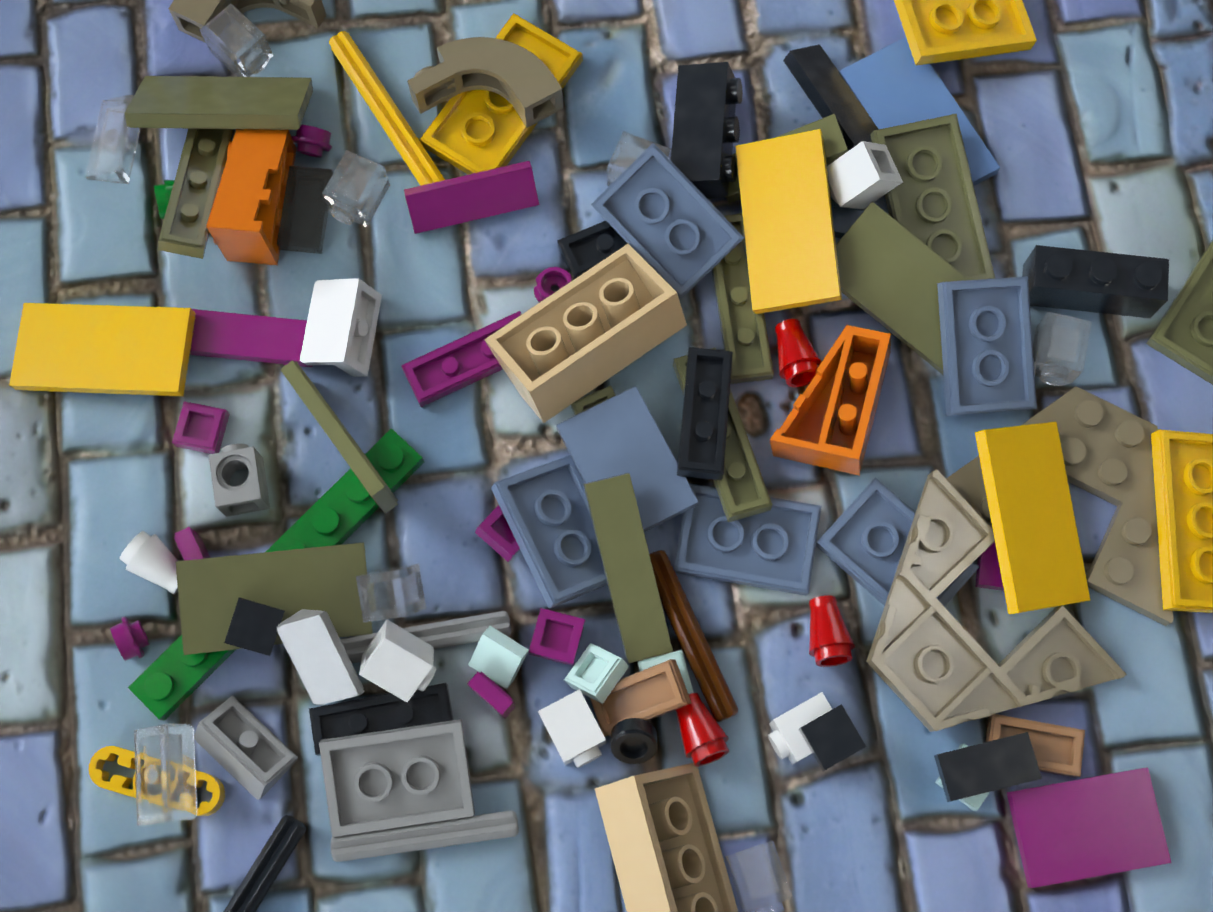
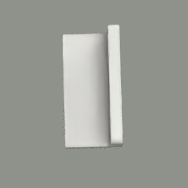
(341, 325)

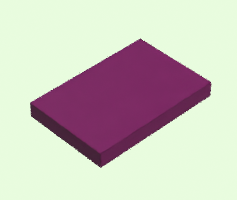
(1088, 827)

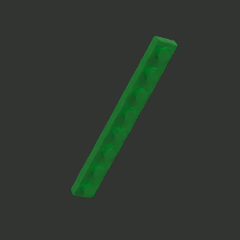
(326, 523)

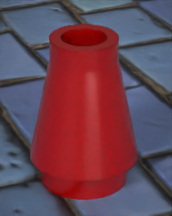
(795, 354)
(829, 636)
(701, 733)

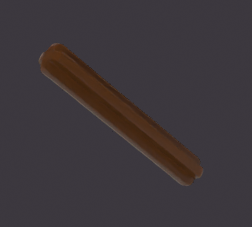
(692, 639)

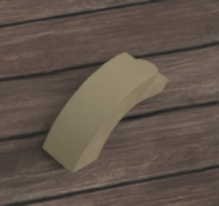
(195, 14)
(489, 66)

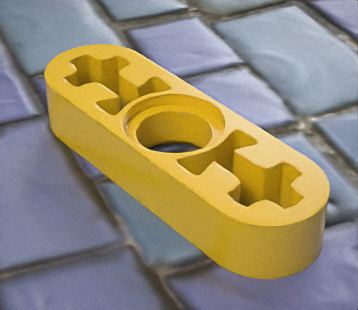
(121, 783)

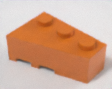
(252, 195)
(838, 407)

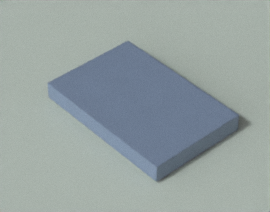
(667, 220)
(987, 345)
(623, 439)
(553, 529)
(871, 540)
(757, 551)

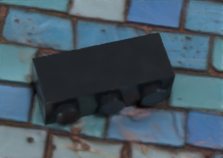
(706, 126)
(1096, 281)

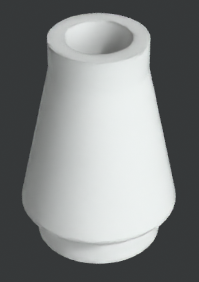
(151, 560)

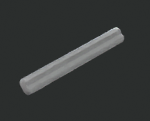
(439, 634)
(425, 836)

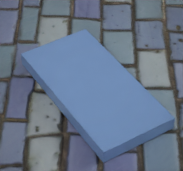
(902, 93)

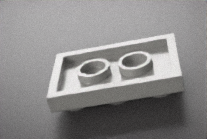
(396, 778)

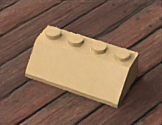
(587, 332)
(665, 843)

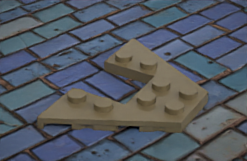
(1111, 458)
(932, 657)

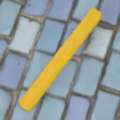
(384, 109)

